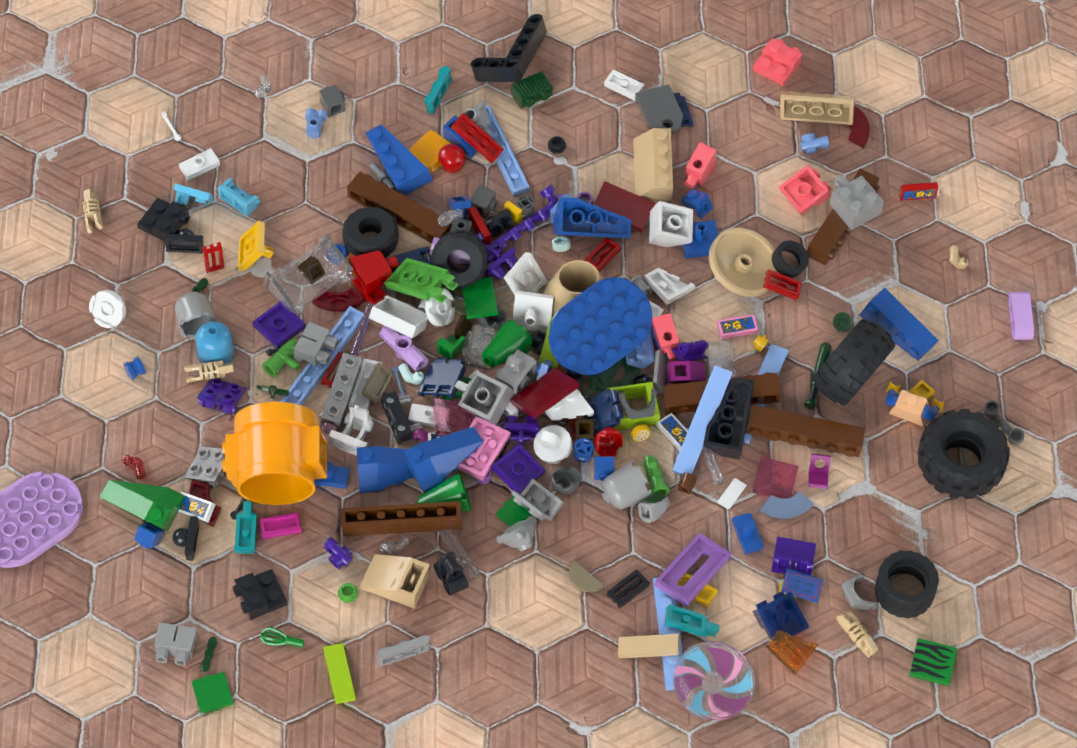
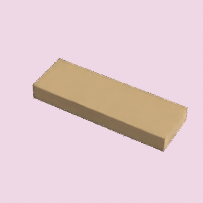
(648, 646)

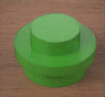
(348, 593)

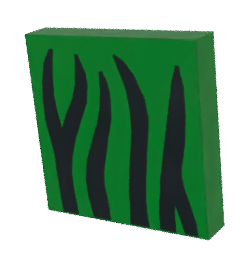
(933, 662)

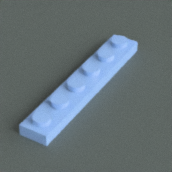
(662, 600)

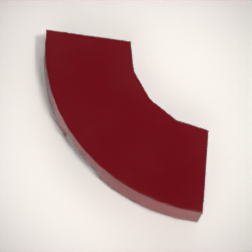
(860, 128)
(339, 300)
(202, 491)

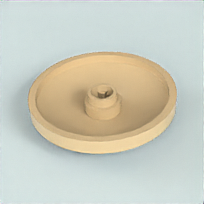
(741, 260)

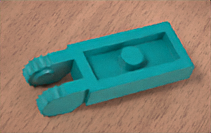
(438, 90)

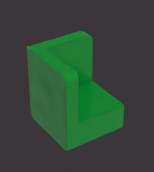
(451, 346)

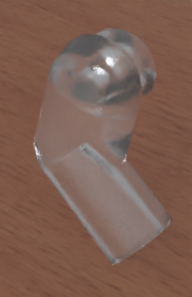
(264, 88)
(448, 216)
(394, 548)

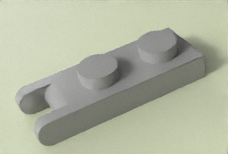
(403, 650)

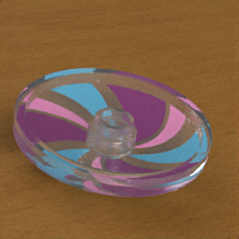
(713, 680)

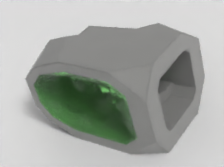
(653, 507)

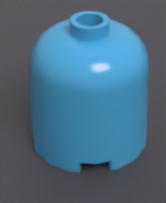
(214, 343)

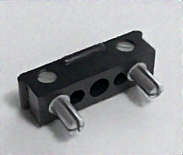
(396, 416)

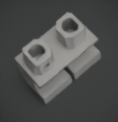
(313, 344)
(175, 642)

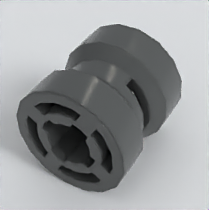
(526, 204)

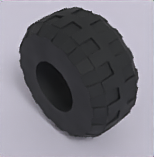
(370, 220)
(468, 243)

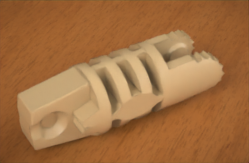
(91, 211)
(209, 370)
(857, 633)

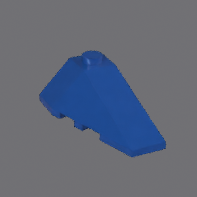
(584, 219)
(437, 458)
(381, 468)

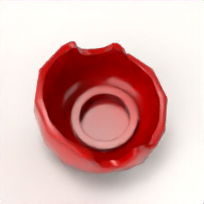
(451, 158)
(608, 442)

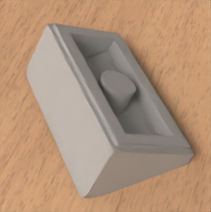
(660, 371)

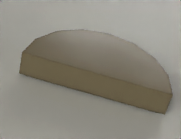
(583, 580)

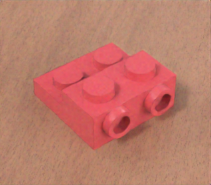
(778, 61)
(805, 190)

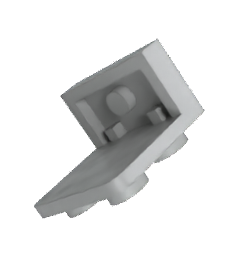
(540, 500)

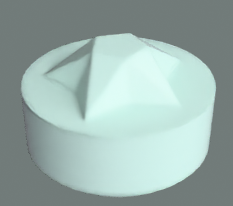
(561, 244)

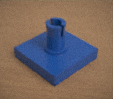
(703, 236)

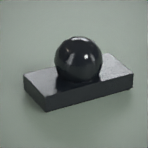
(184, 242)
(188, 538)

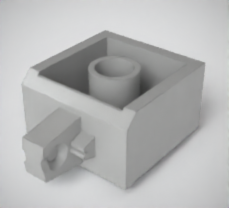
(855, 201)
(518, 372)
(484, 397)

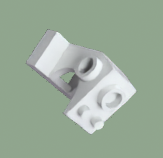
(357, 419)

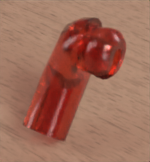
(570, 425)
(135, 464)

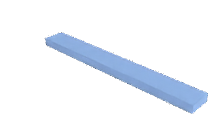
(312, 375)

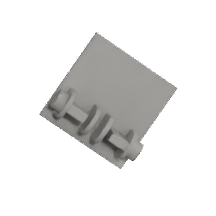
(207, 466)

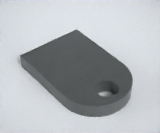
(660, 107)

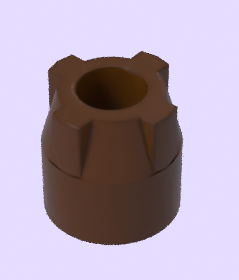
(687, 483)

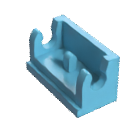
(238, 198)

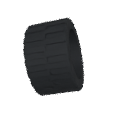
(915, 565)

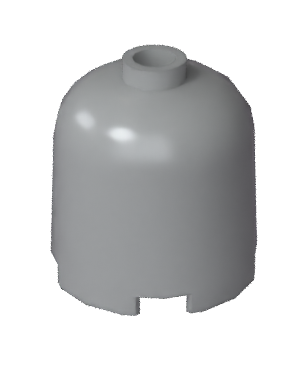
(192, 312)
(625, 487)

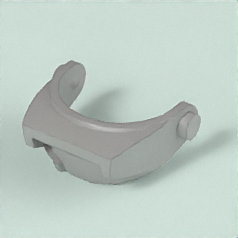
(852, 597)

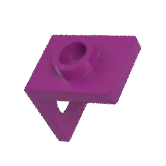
(818, 476)

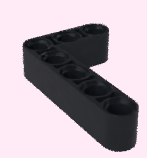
(519, 57)

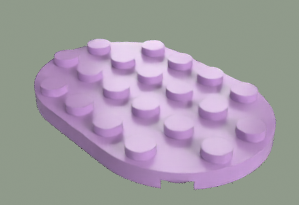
(36, 516)

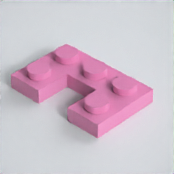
(494, 440)

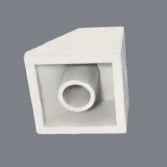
(670, 225)

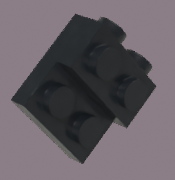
(164, 218)
(259, 593)

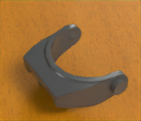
(648, 411)

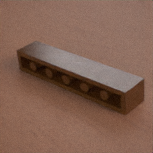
(406, 212)
(834, 229)
(687, 396)
(805, 431)
(402, 518)

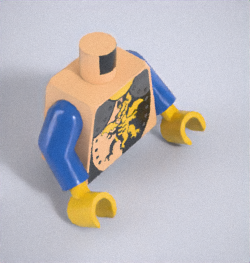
(911, 406)

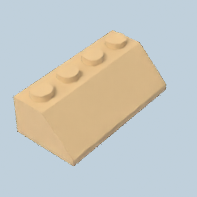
(817, 107)
(653, 165)

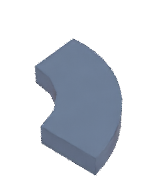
(786, 508)

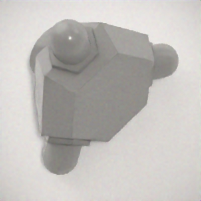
(479, 116)
(519, 534)

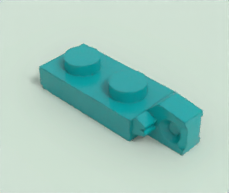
(245, 530)
(689, 621)

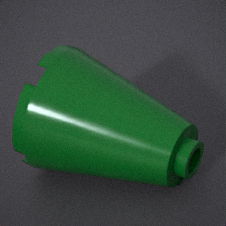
(506, 342)
(448, 491)

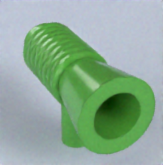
(281, 358)
(655, 476)

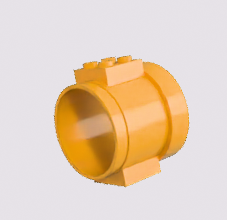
(275, 453)

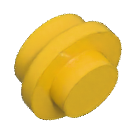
(760, 342)

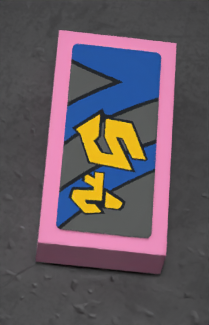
(737, 326)

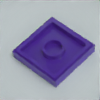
(279, 325)
(518, 468)

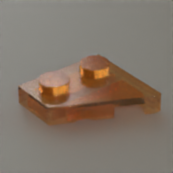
(790, 650)

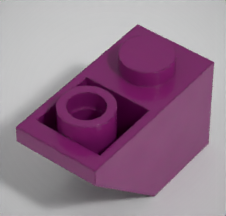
(685, 371)

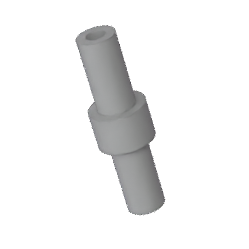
(381, 176)

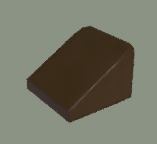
(311, 269)
(462, 327)
(585, 429)

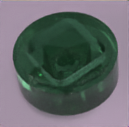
(842, 322)

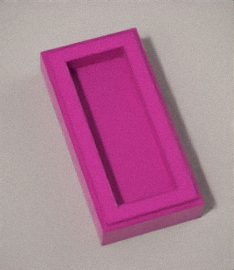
(280, 525)

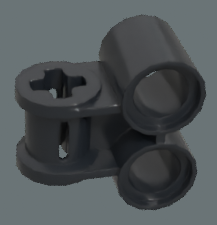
(451, 574)

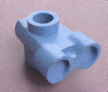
(315, 121)
(811, 144)

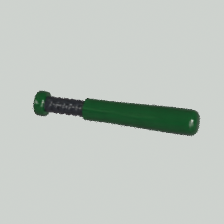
(823, 354)

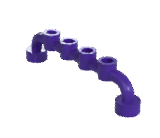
(527, 224)

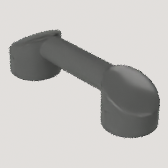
(992, 410)

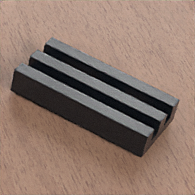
(616, 598)

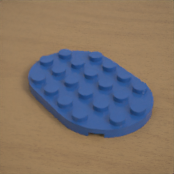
(600, 326)

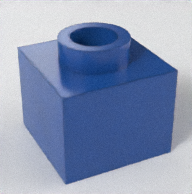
(603, 467)
(149, 535)

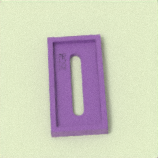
(685, 560)

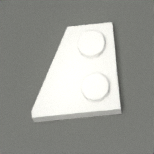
(667, 285)
(570, 407)

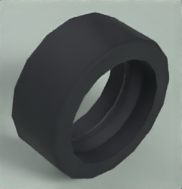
(798, 251)

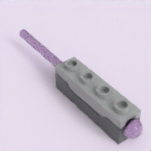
(344, 381)

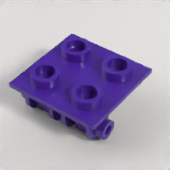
(222, 394)
(793, 555)

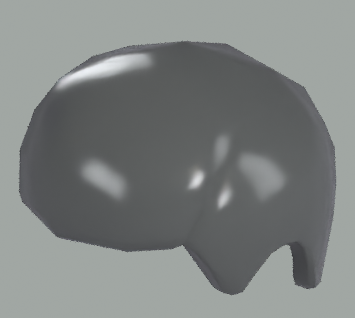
(494, 321)
(566, 480)

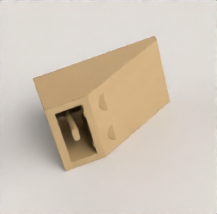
(396, 578)

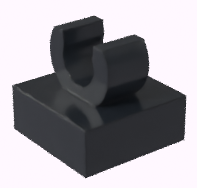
(538, 339)

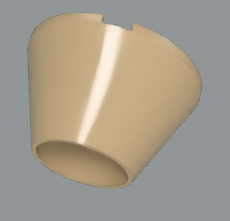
(571, 276)

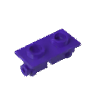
(691, 351)

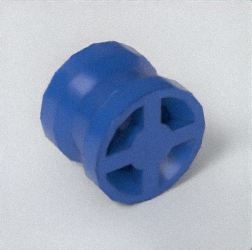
(134, 368)
(586, 446)

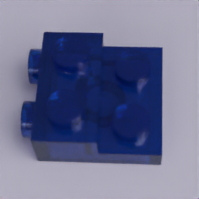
(780, 615)

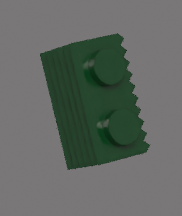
(531, 90)

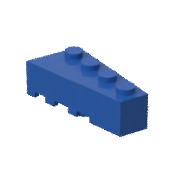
(400, 164)
(900, 324)

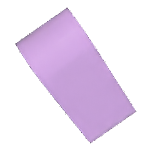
(1021, 315)

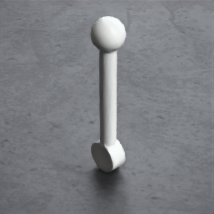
(177, 137)

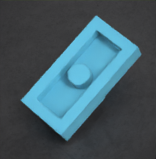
(184, 194)

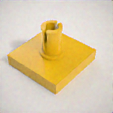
(252, 246)

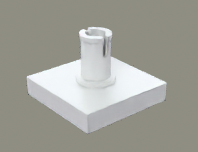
(525, 275)
(533, 310)

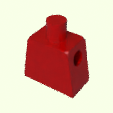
(373, 269)

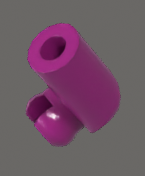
(420, 434)

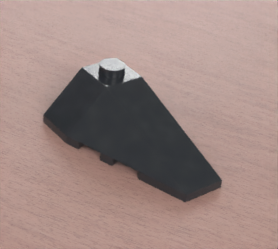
(728, 425)

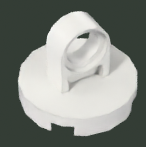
(107, 308)
(438, 313)
(553, 444)

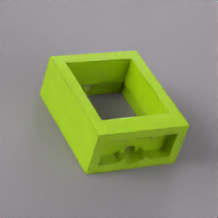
(637, 391)

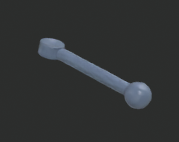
(395, 370)

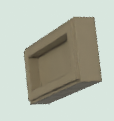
(377, 383)

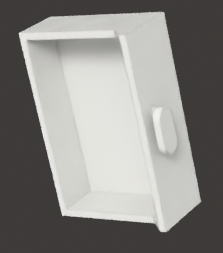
(399, 316)

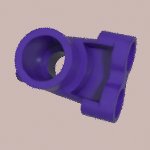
(340, 555)

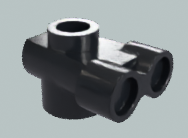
(498, 223)

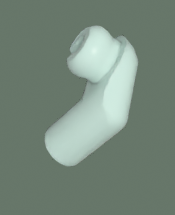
(413, 378)

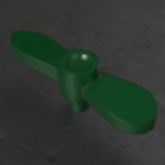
(201, 285)
(273, 390)
(212, 643)

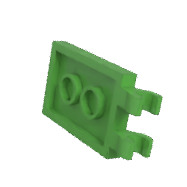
(420, 280)

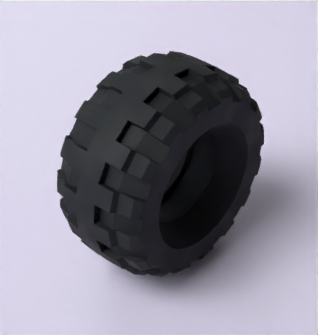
(853, 361)
(969, 432)

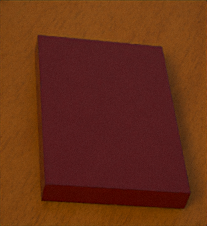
(625, 204)
(544, 393)

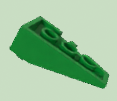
(150, 502)

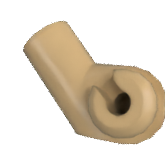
(954, 259)

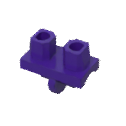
(495, 268)
(521, 431)

